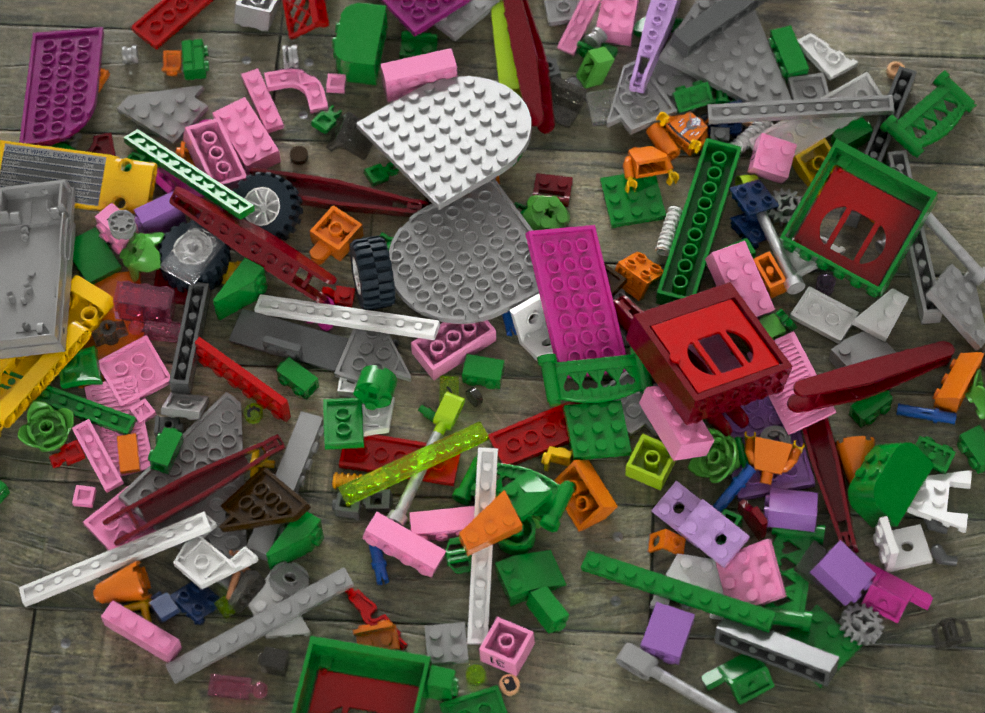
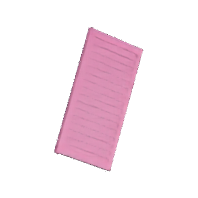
(801, 369)
(103, 395)

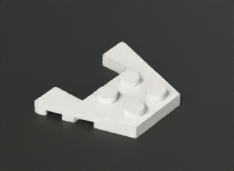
(374, 421)
(933, 499)
(206, 564)
(696, 571)

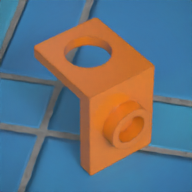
(668, 540)

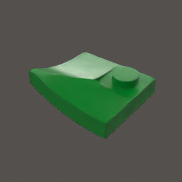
(82, 369)
(527, 494)

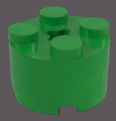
(375, 387)
(522, 541)

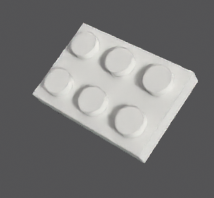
(824, 315)

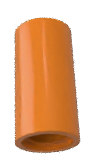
(662, 140)

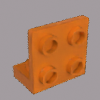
(639, 274)

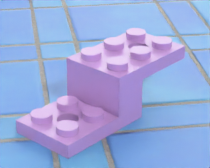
(700, 524)

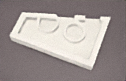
(824, 58)
(882, 315)

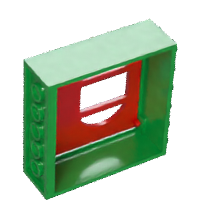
(856, 195)
(361, 679)

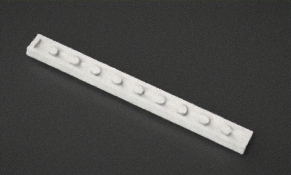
(347, 317)
(114, 559)
(482, 560)

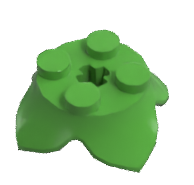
(542, 205)
(141, 254)
(976, 394)
(43, 416)
(720, 460)

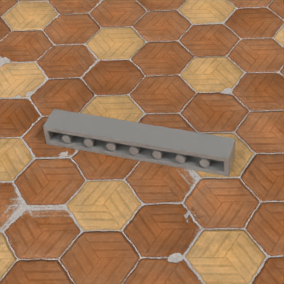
(292, 472)

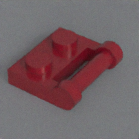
(554, 185)

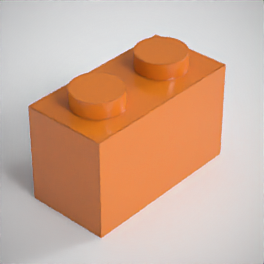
(770, 274)

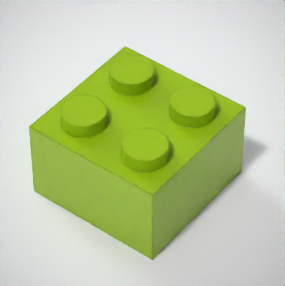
(650, 462)

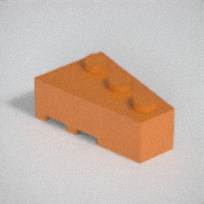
(491, 525)

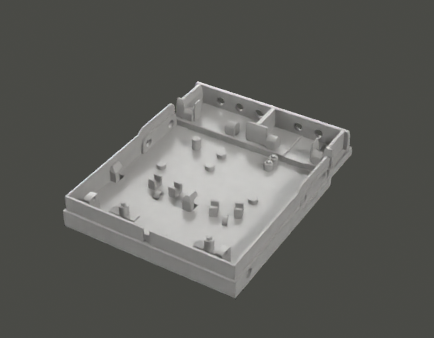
(35, 267)

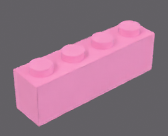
(441, 523)
(404, 545)
(141, 632)

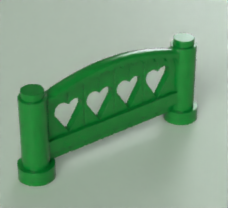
(946, 90)
(556, 373)
(549, 512)
(793, 613)

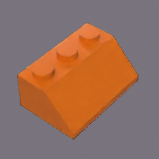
(957, 381)
(590, 498)

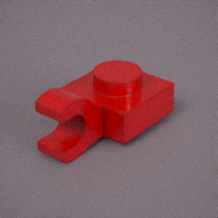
(342, 295)
(70, 452)

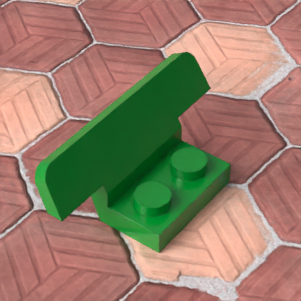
(744, 676)

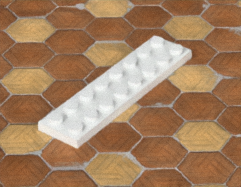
(808, 131)

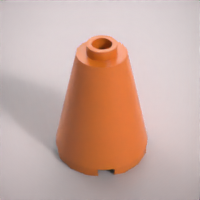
(853, 453)
(124, 586)

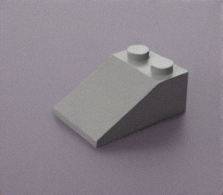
(256, 13)
(858, 349)

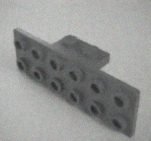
(288, 340)

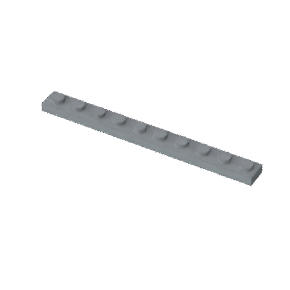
(800, 109)
(259, 625)

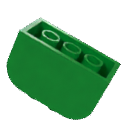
(360, 42)
(888, 482)

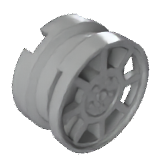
(292, 53)
(122, 225)

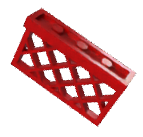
(316, 10)

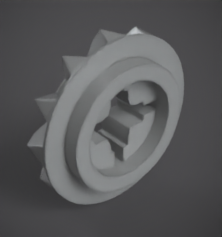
(774, 431)

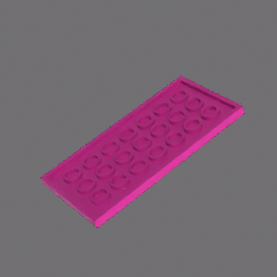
(575, 293)

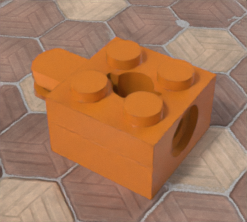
(333, 235)

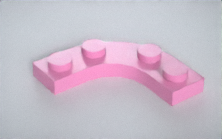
(299, 80)

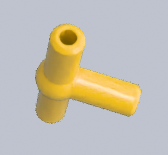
(268, 463)
(143, 605)

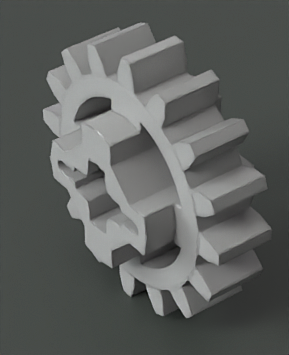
(786, 206)
(861, 624)

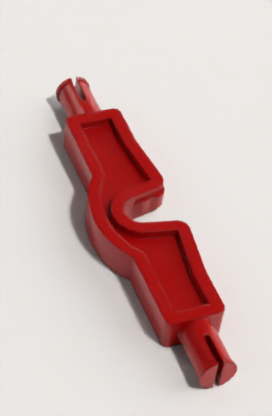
(367, 609)

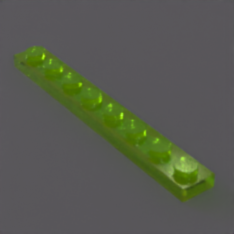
(413, 463)

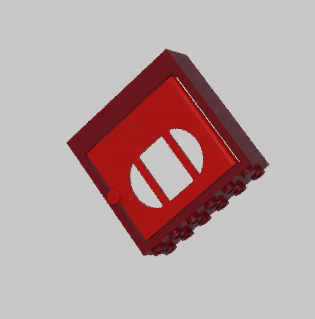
(662, 343)

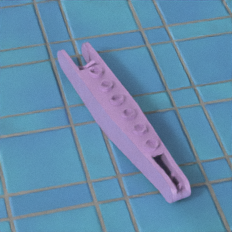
(655, 34)

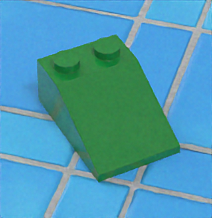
(240, 289)
(296, 540)
(528, 573)

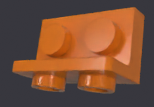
(381, 635)

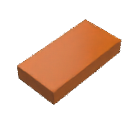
(128, 453)

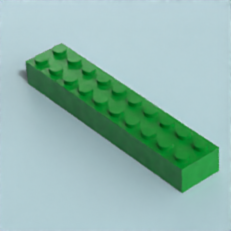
(699, 221)

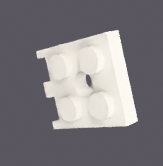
(532, 333)
(890, 545)

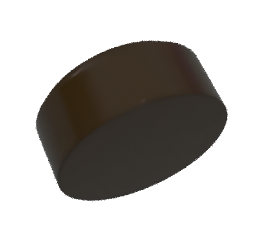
(299, 155)

